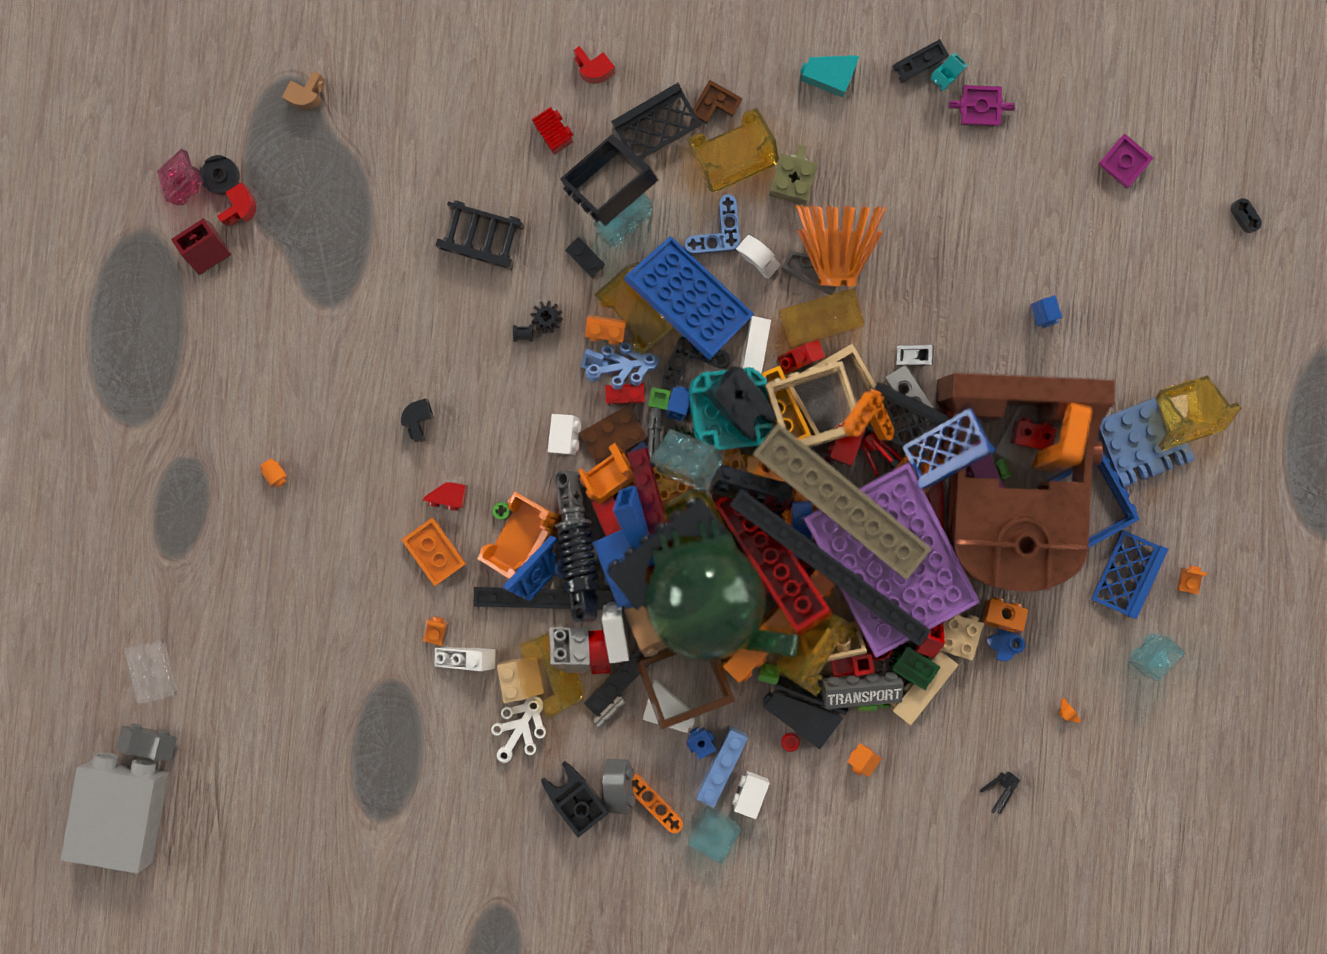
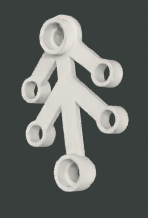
(521, 727)

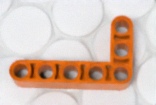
(1071, 444)

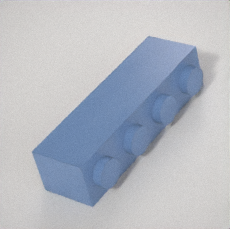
(721, 766)

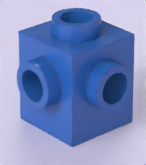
(704, 748)

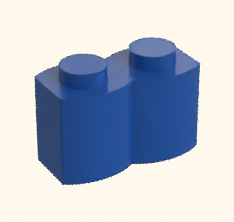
(1046, 311)

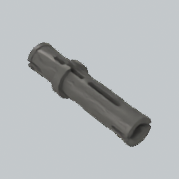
(655, 415)

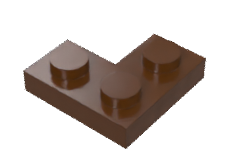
(715, 97)

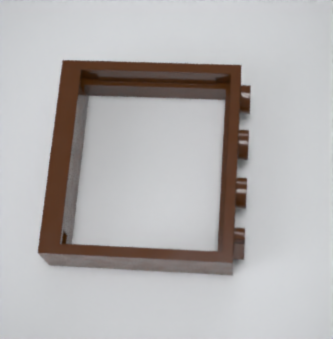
(665, 723)

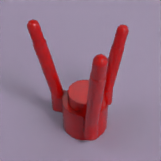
(872, 442)

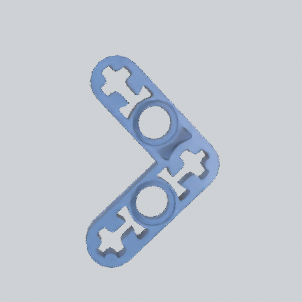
(721, 238)

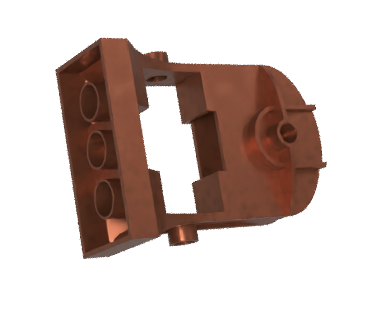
(1021, 535)

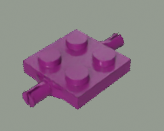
(981, 105)

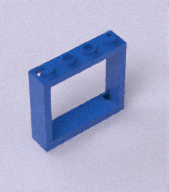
(1120, 494)

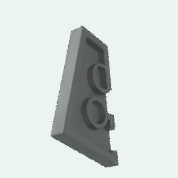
(801, 267)

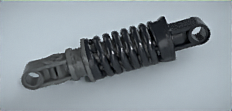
(575, 549)

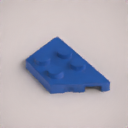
(534, 572)

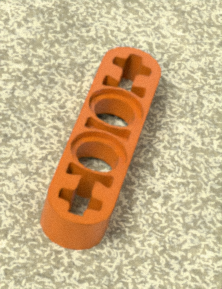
(656, 801)

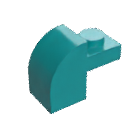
(949, 71)

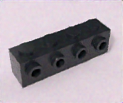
(767, 491)

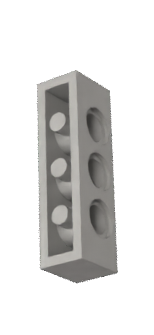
(903, 377)

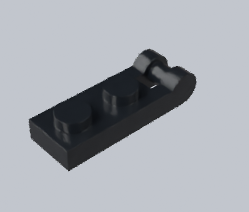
(921, 60)

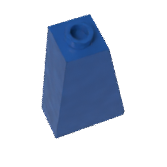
(631, 516)
(608, 549)

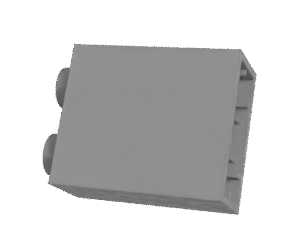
(115, 814)

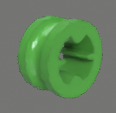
(497, 506)

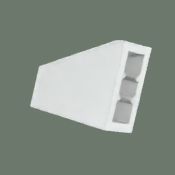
(670, 707)

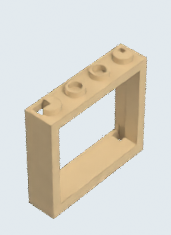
(862, 370)
(812, 374)

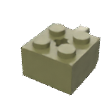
(797, 167)

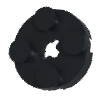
(211, 168)

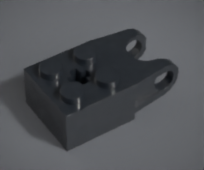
(740, 401)
(569, 796)

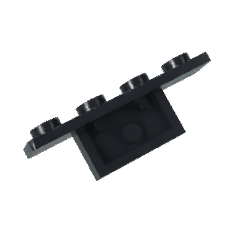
(786, 685)

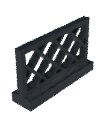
(649, 107)
(914, 406)

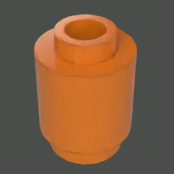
(273, 473)

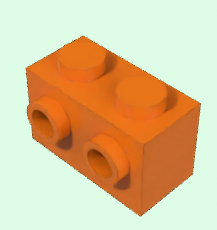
(606, 329)

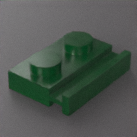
(916, 667)

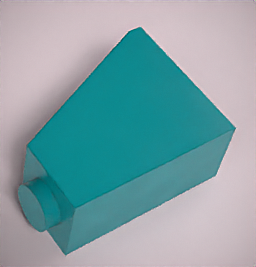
(829, 72)

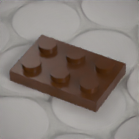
(616, 428)

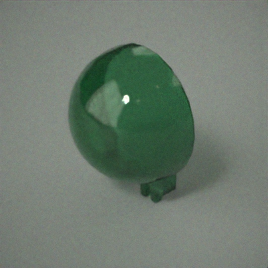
(704, 596)

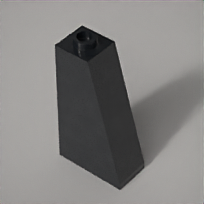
(805, 718)

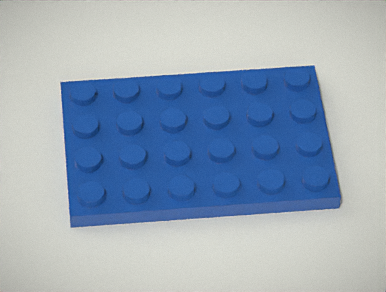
(689, 297)

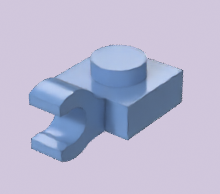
(591, 357)

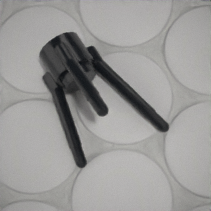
(1009, 782)

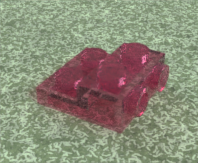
(179, 178)

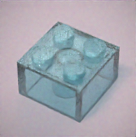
(1156, 656)
(714, 834)

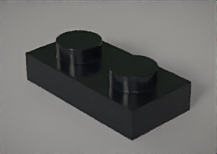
(585, 257)

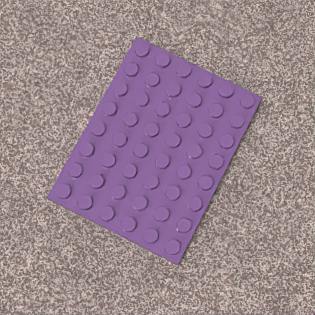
(934, 589)

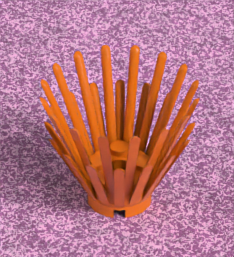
(835, 251)

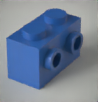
(679, 404)

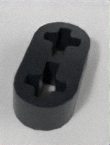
(1246, 215)

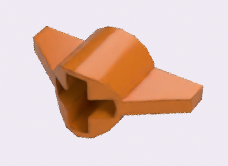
(1068, 712)

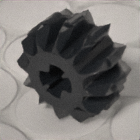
(551, 322)

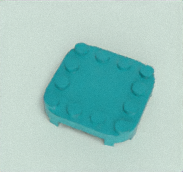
(711, 425)

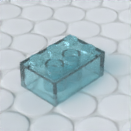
(625, 222)
(686, 459)

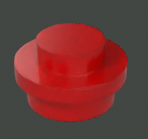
(790, 742)

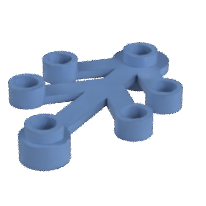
(646, 362)

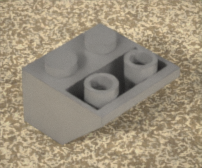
(569, 649)

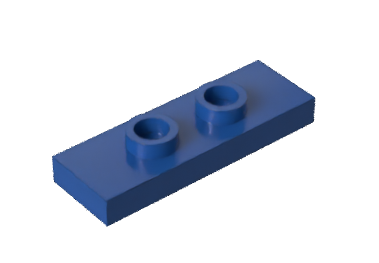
(799, 510)

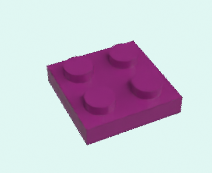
(1125, 161)

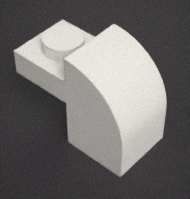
(758, 255)

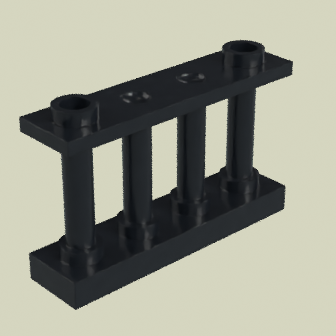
(466, 249)

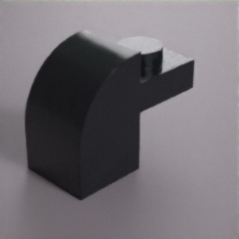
(413, 415)

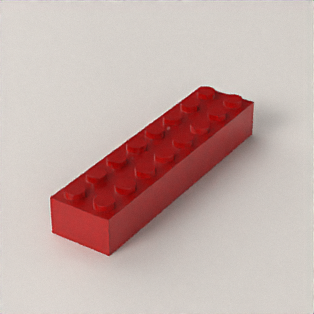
(778, 570)

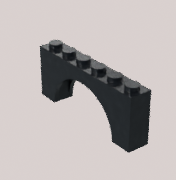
(630, 570)

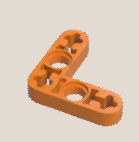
(869, 409)

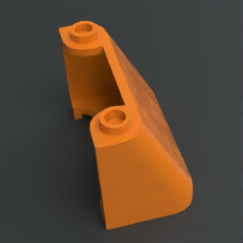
(521, 536)

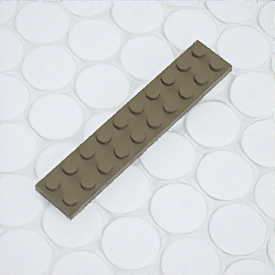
(842, 501)

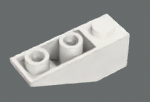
(465, 658)

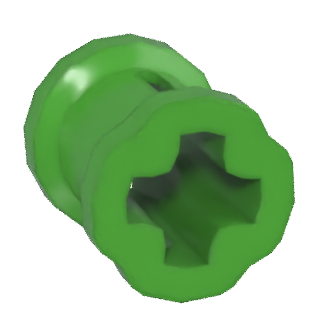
(1002, 468)

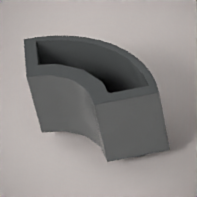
(146, 742)
(618, 786)

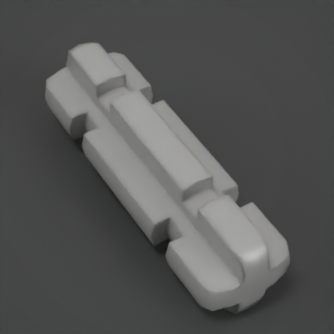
(609, 712)

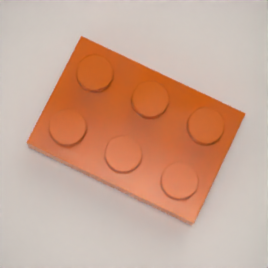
(433, 551)

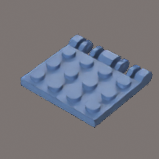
(1133, 440)

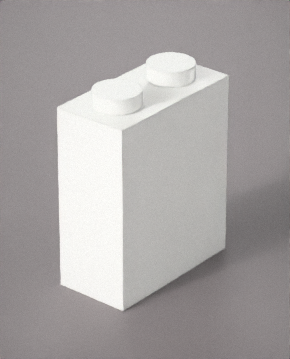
(615, 632)

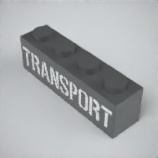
(862, 690)

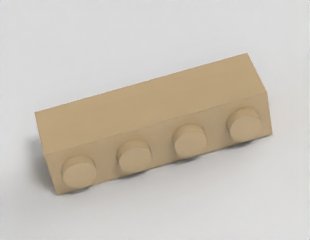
(916, 698)

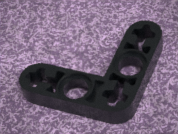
(692, 352)

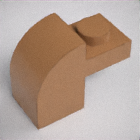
(305, 97)

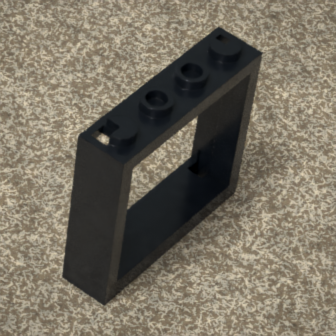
(595, 161)

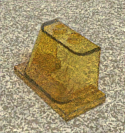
(1193, 411)

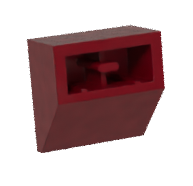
(201, 246)

